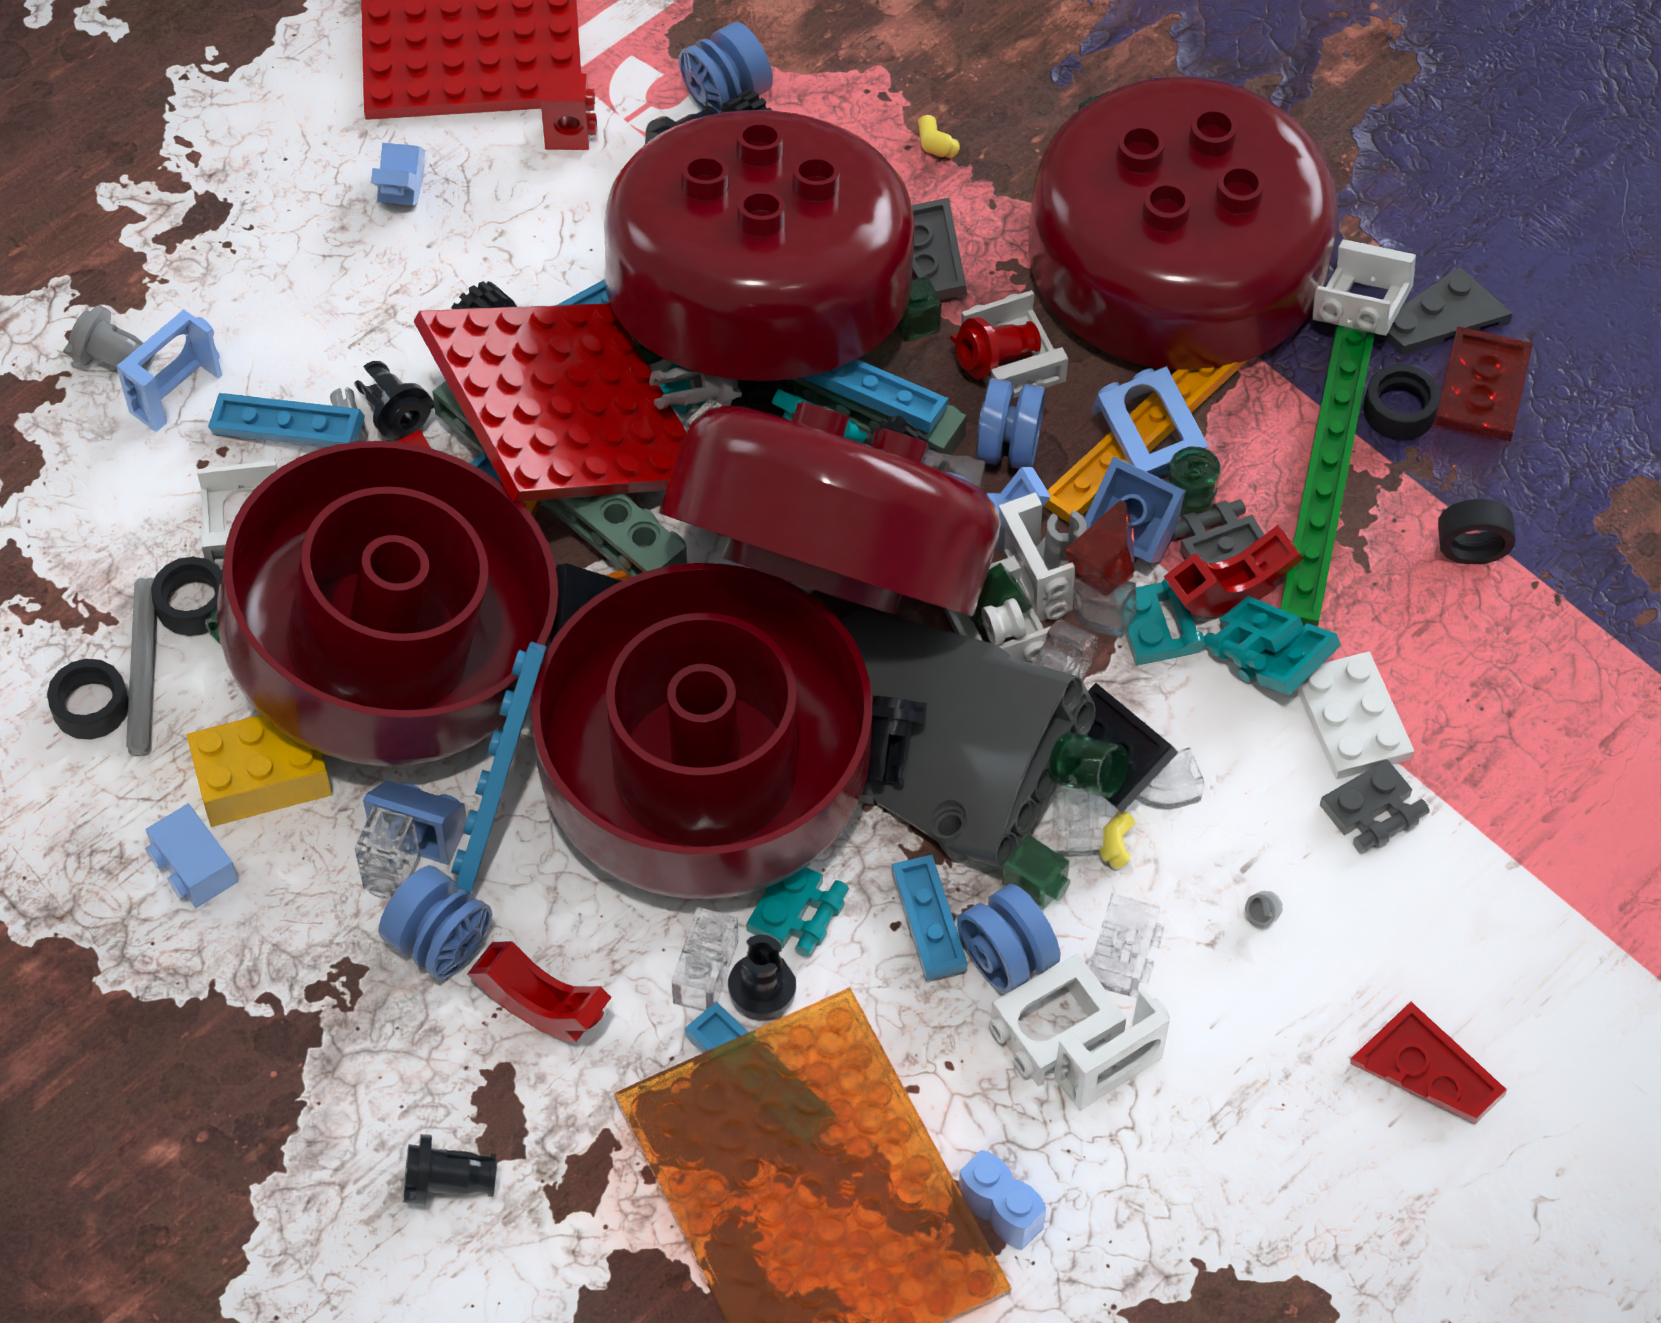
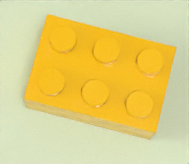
(254, 770)

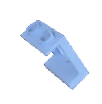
(143, 390)
(1111, 403)

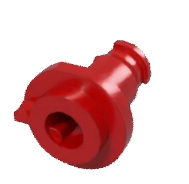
(983, 346)

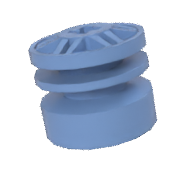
(725, 66)
(435, 922)

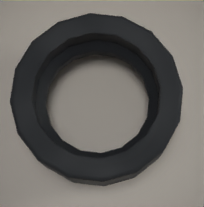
(1401, 378)
(1474, 516)
(176, 574)
(83, 673)

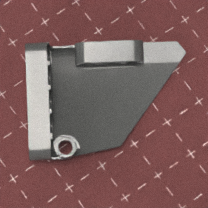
(987, 738)

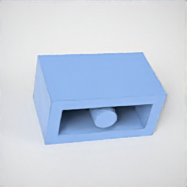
(191, 856)

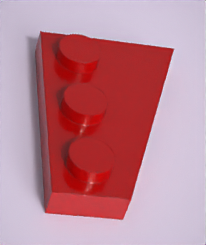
(1429, 1064)

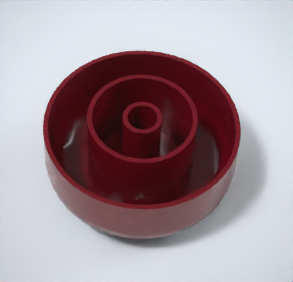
(1182, 223)
(758, 245)
(833, 508)
(382, 601)
(703, 730)

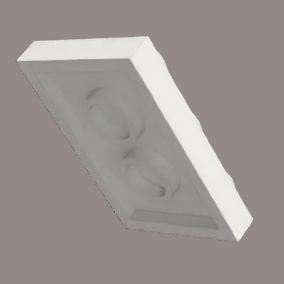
(1354, 716)

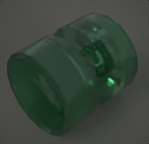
(1198, 474)
(1088, 764)

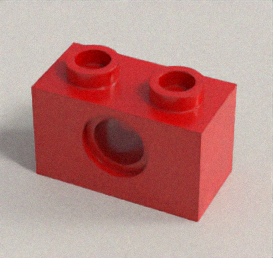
(566, 111)

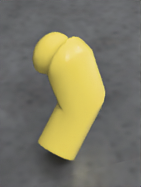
(934, 141)
(1113, 842)

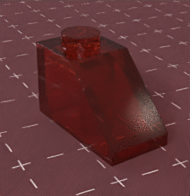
(1105, 551)

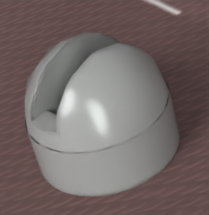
(1260, 905)

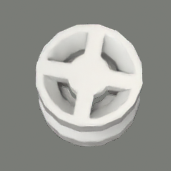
(1003, 621)

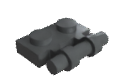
(1221, 542)
(1368, 796)

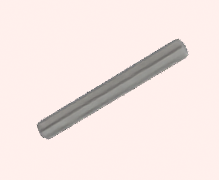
(141, 669)

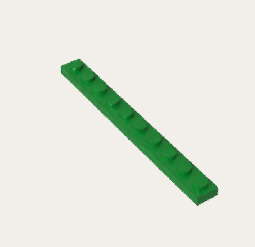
(1327, 473)

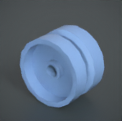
(1005, 423)
(1008, 938)

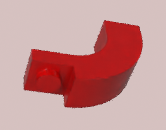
(1218, 587)
(535, 995)

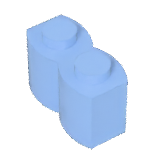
(1008, 1204)

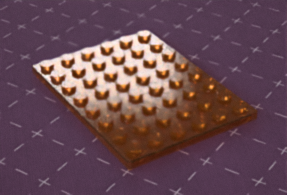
(811, 1178)

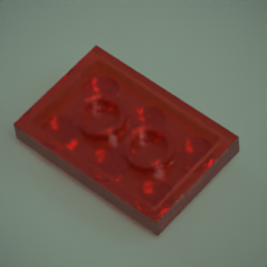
(1484, 384)

